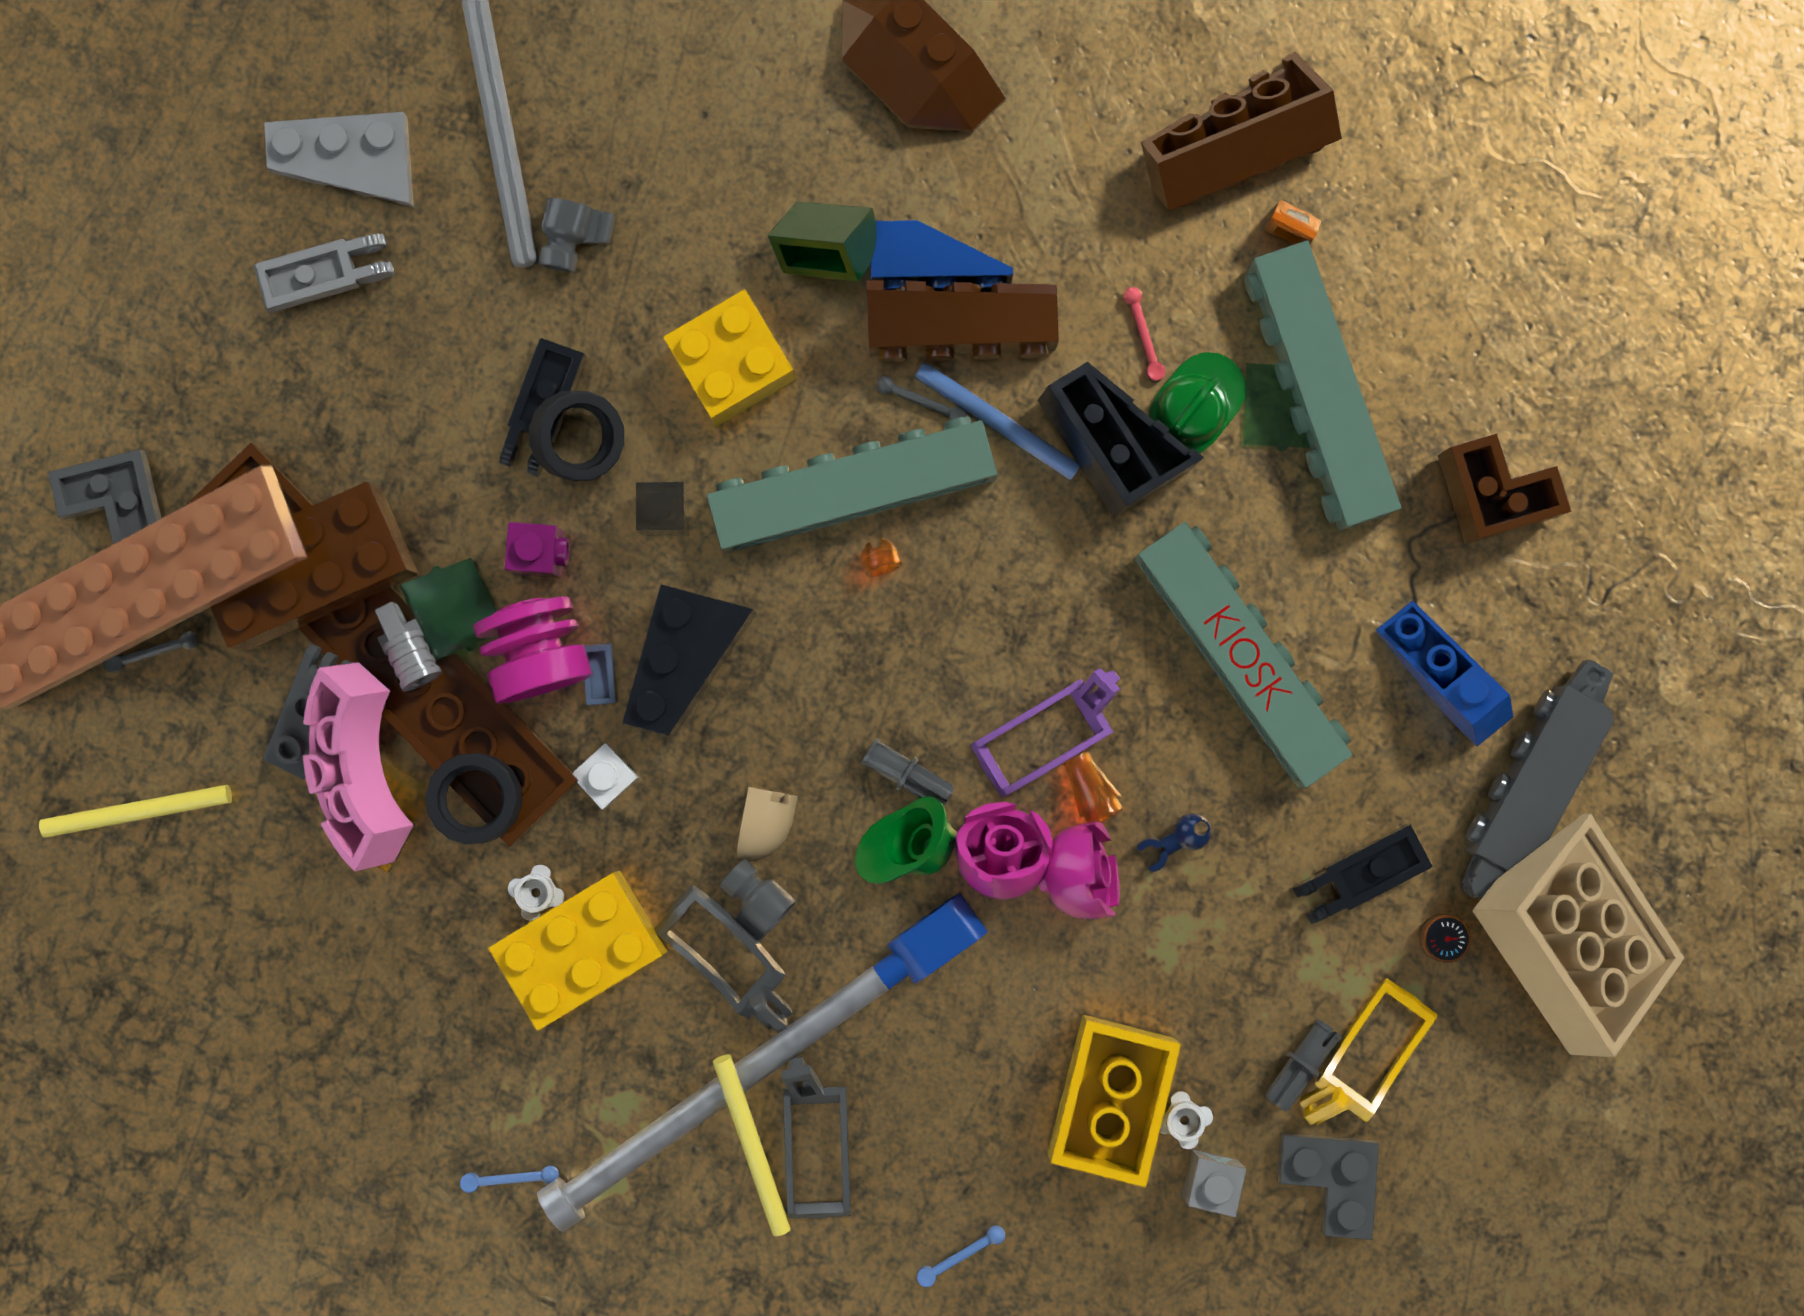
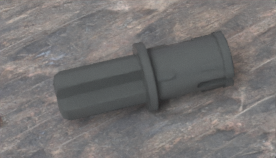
(906, 772)
(1302, 1065)

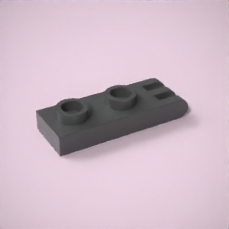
(290, 735)

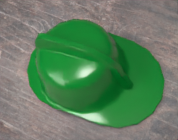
(1200, 399)
(906, 842)

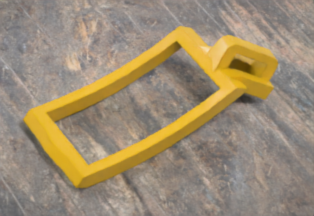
(1345, 1097)

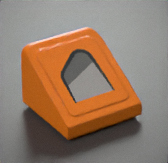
(1292, 224)

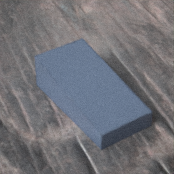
(602, 685)

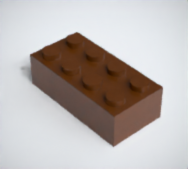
(350, 555)

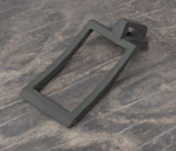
(754, 1000)
(813, 1093)

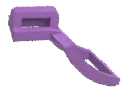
(1089, 705)

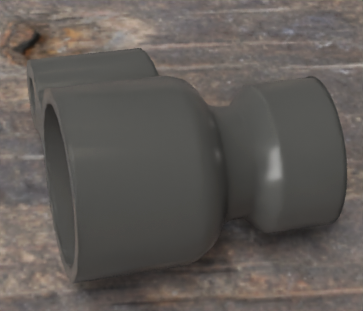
(568, 225)
(762, 900)

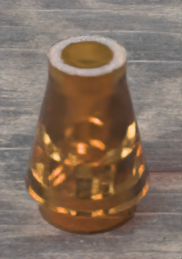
(1092, 790)

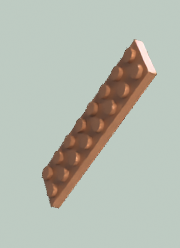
(145, 584)

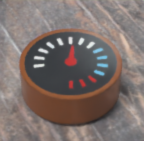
(1445, 938)

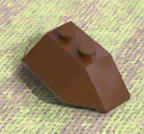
(917, 64)

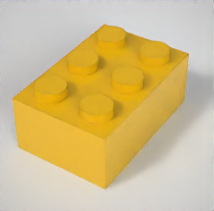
(578, 949)
(1113, 1100)

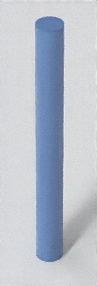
(997, 420)

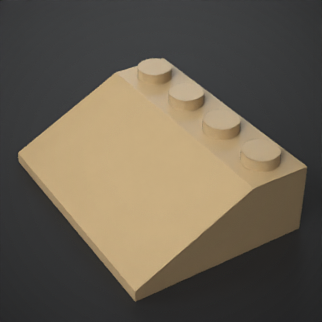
(1581, 938)

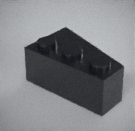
(1113, 439)
(680, 656)

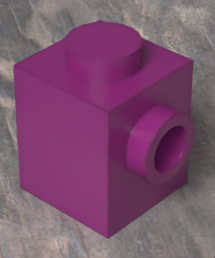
(536, 550)

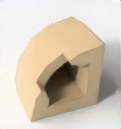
(764, 823)

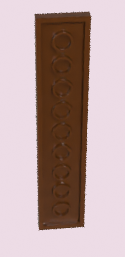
(443, 717)

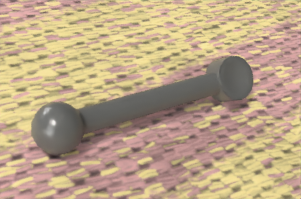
(886, 385)
(188, 640)

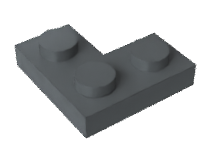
(113, 484)
(1345, 1171)

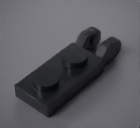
(550, 372)
(1367, 872)

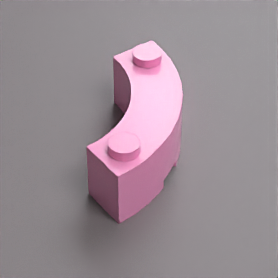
(347, 766)

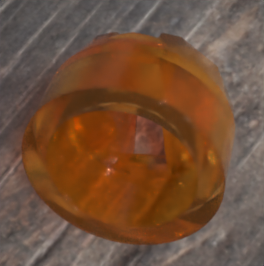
(880, 559)

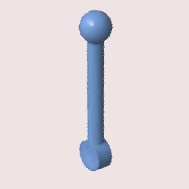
(471, 1181)
(927, 1275)

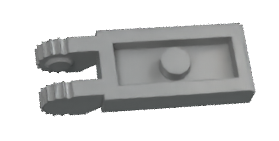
(319, 272)

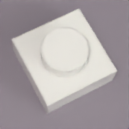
(605, 776)

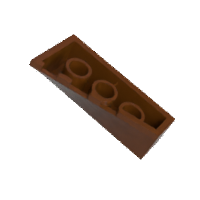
(1243, 134)
(961, 320)

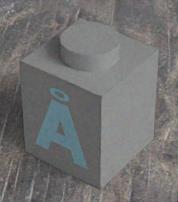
(1213, 1182)

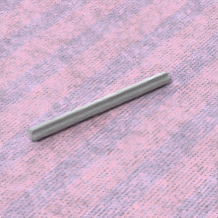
(500, 133)

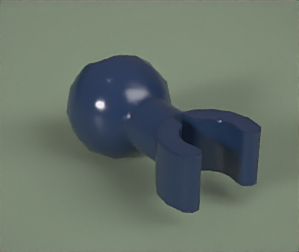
(1183, 837)

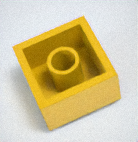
(730, 357)

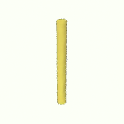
(135, 811)
(751, 1145)

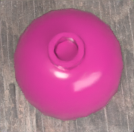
(1003, 850)
(1081, 874)

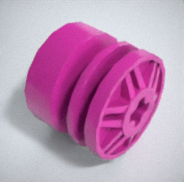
(532, 649)

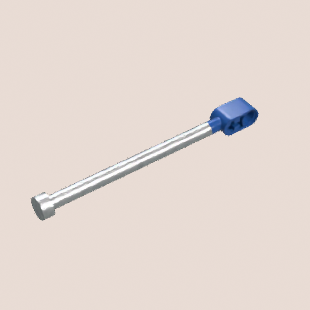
(914, 954)

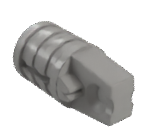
(406, 648)

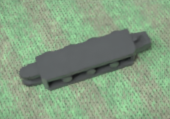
(1541, 778)

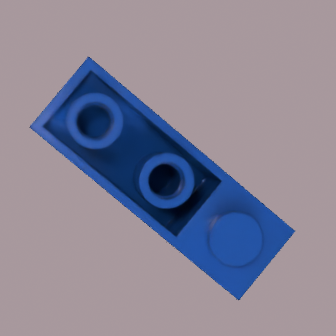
(920, 253)
(1447, 674)

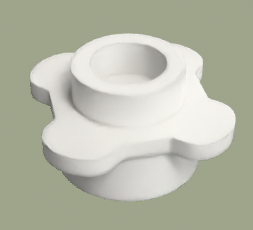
(522, 891)
(1198, 1119)

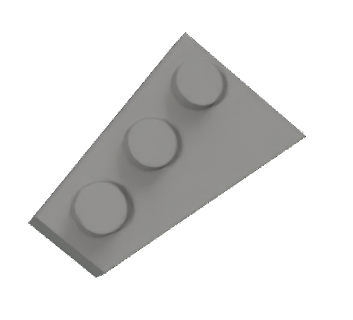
(345, 152)

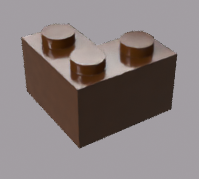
(1488, 498)

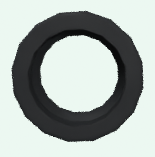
(611, 443)
(437, 803)

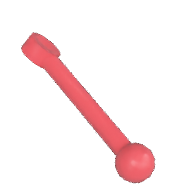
(1155, 370)

